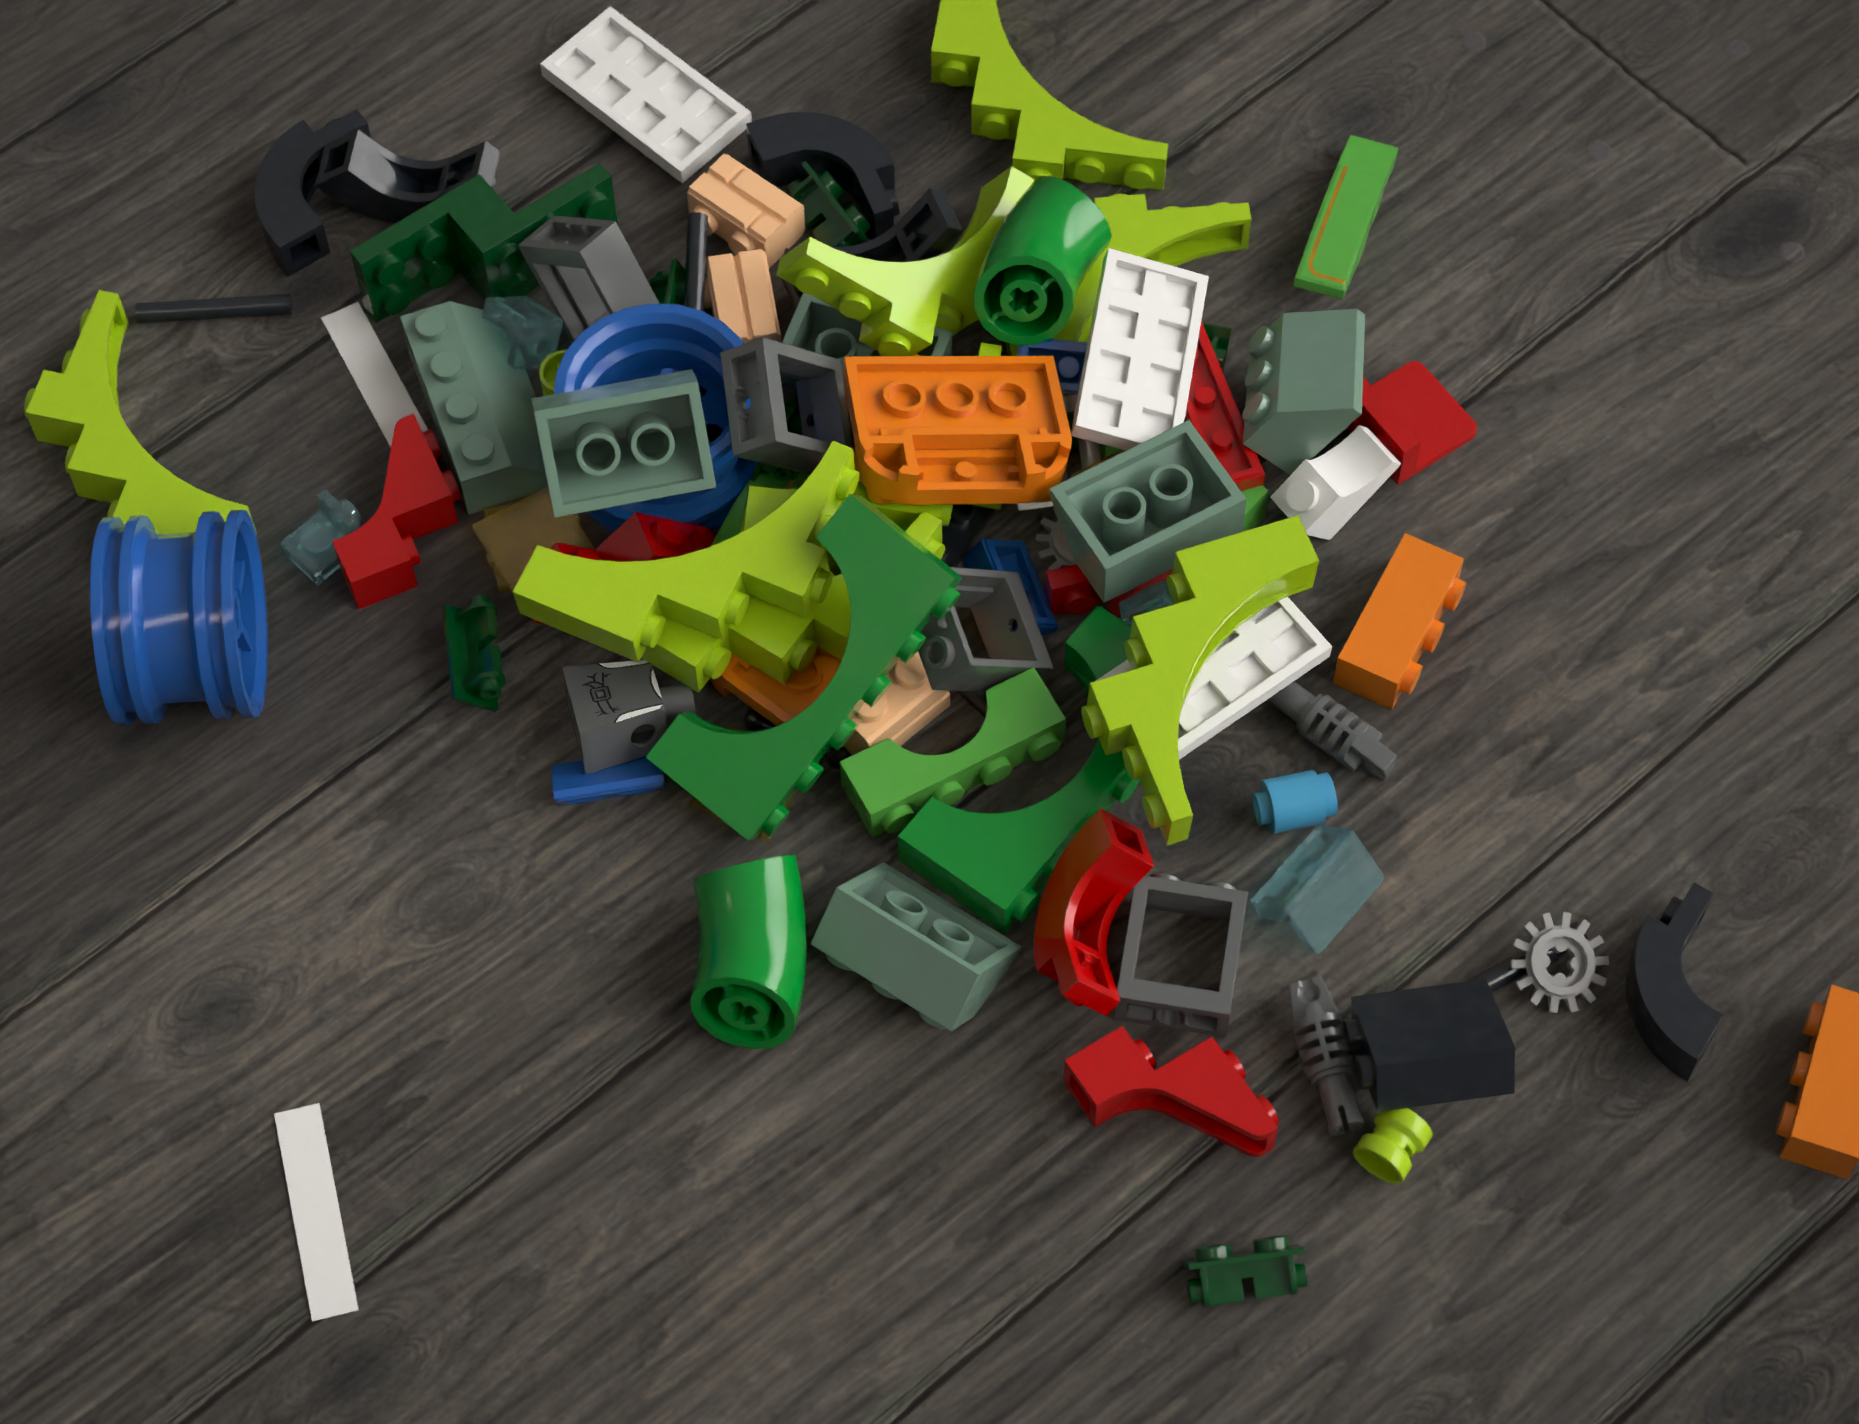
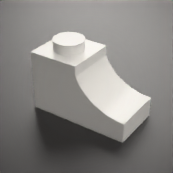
(1336, 484)

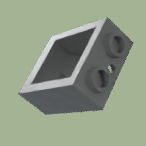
(585, 270)
(761, 430)
(996, 602)
(1173, 1004)

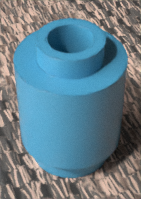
(1295, 801)

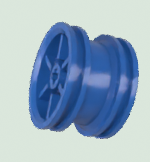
(656, 342)
(179, 617)

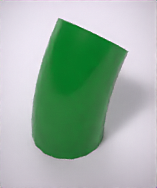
(1039, 262)
(750, 952)

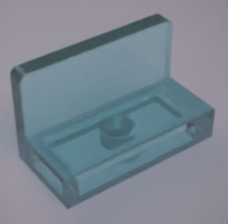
(1320, 886)

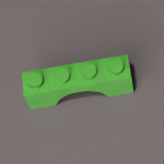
(894, 783)

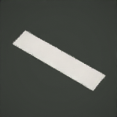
(371, 368)
(316, 1212)

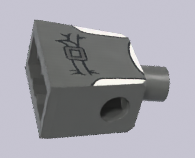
(620, 710)

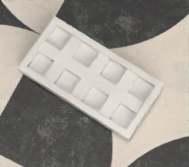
(646, 94)
(1138, 351)
(1247, 670)

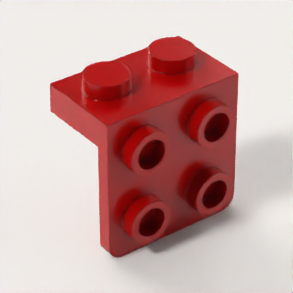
(1414, 418)

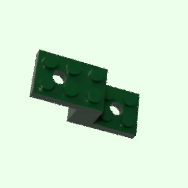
(469, 235)

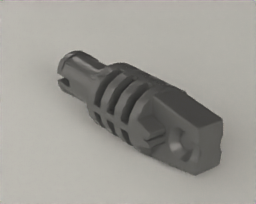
(1336, 730)
(1325, 1053)

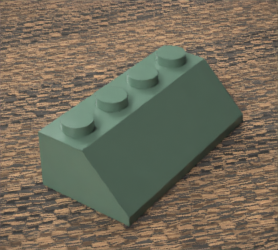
(477, 404)

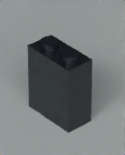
(1431, 1045)

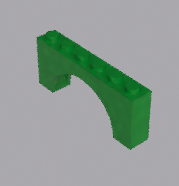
(892, 596)
(1006, 858)

